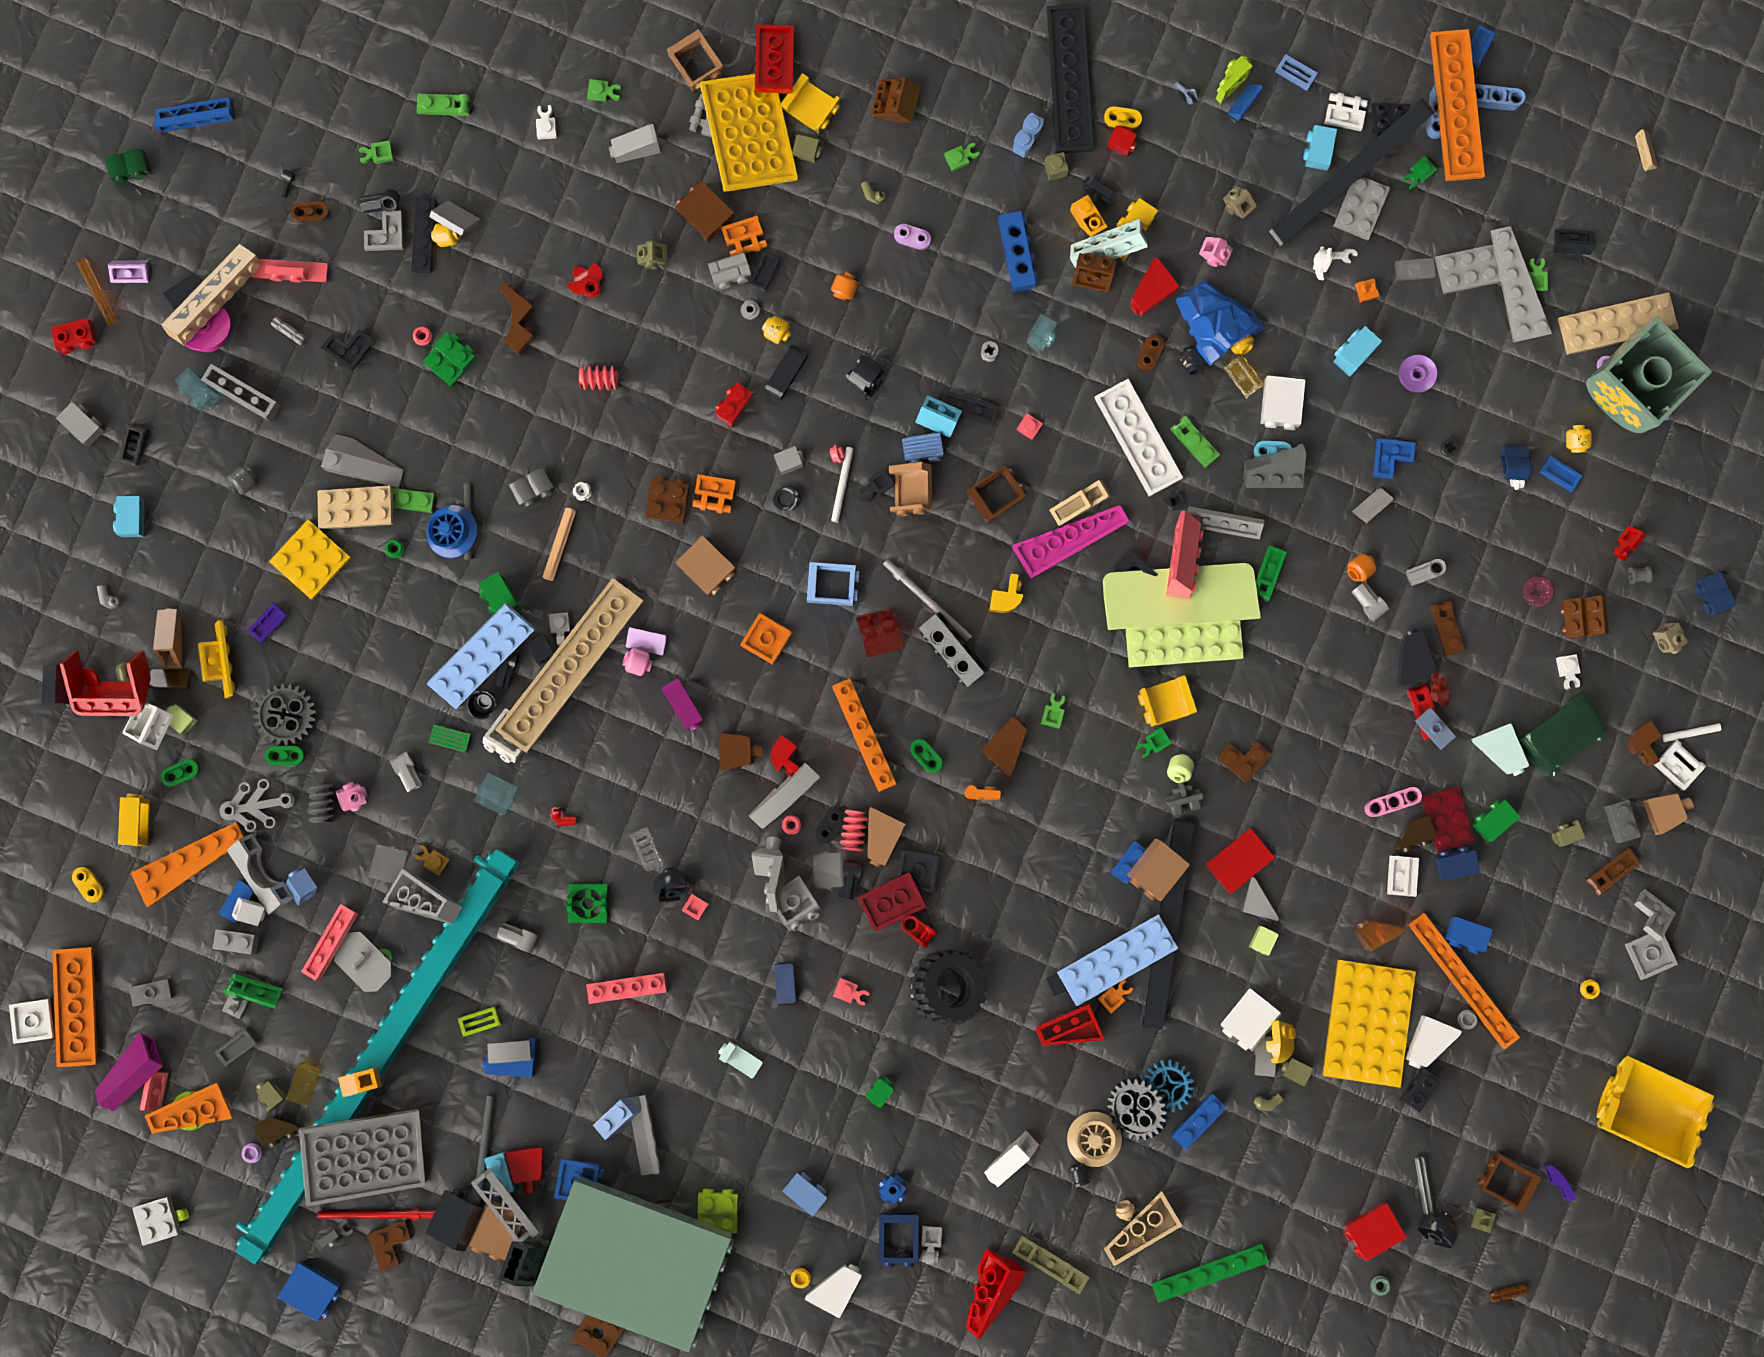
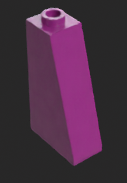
(130, 1072)

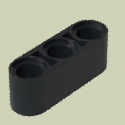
(786, 372)

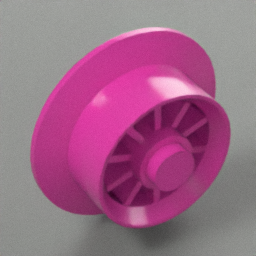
(213, 334)

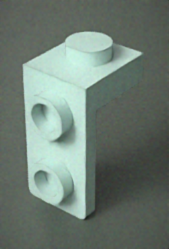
(740, 1059)

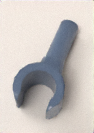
(1189, 93)

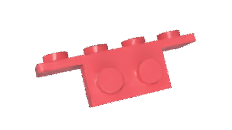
(292, 270)

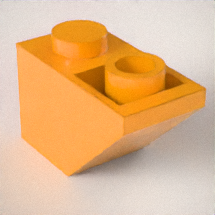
(1087, 216)
(360, 1082)

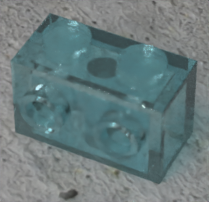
(1042, 333)
(200, 393)

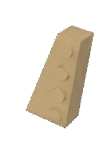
(1146, 1228)

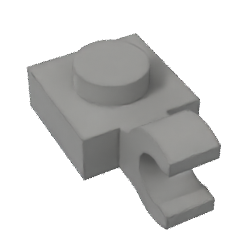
(559, 625)

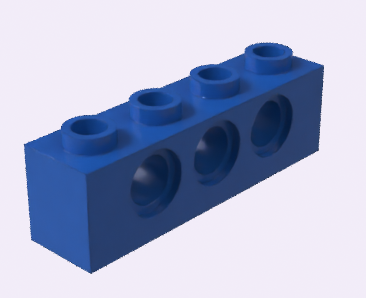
(1018, 280)

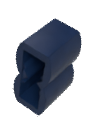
(1516, 462)
(1714, 594)

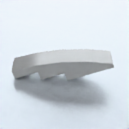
(784, 796)

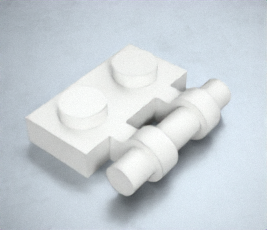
(1345, 117)

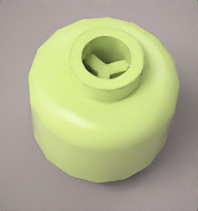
(1180, 768)

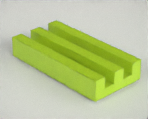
(495, 1016)

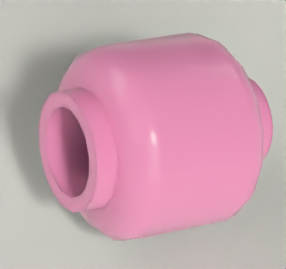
(637, 661)

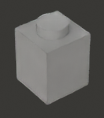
(789, 460)

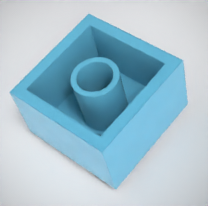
(1360, 347)

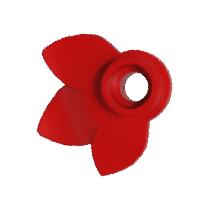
(584, 279)

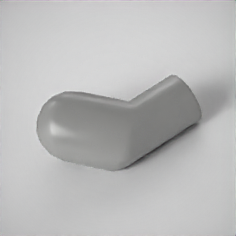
(105, 599)

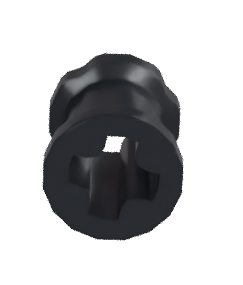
(1078, 1175)

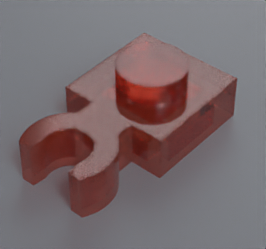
(1439, 692)

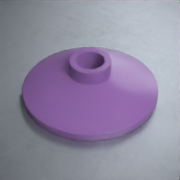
(1426, 370)

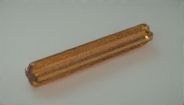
(97, 292)

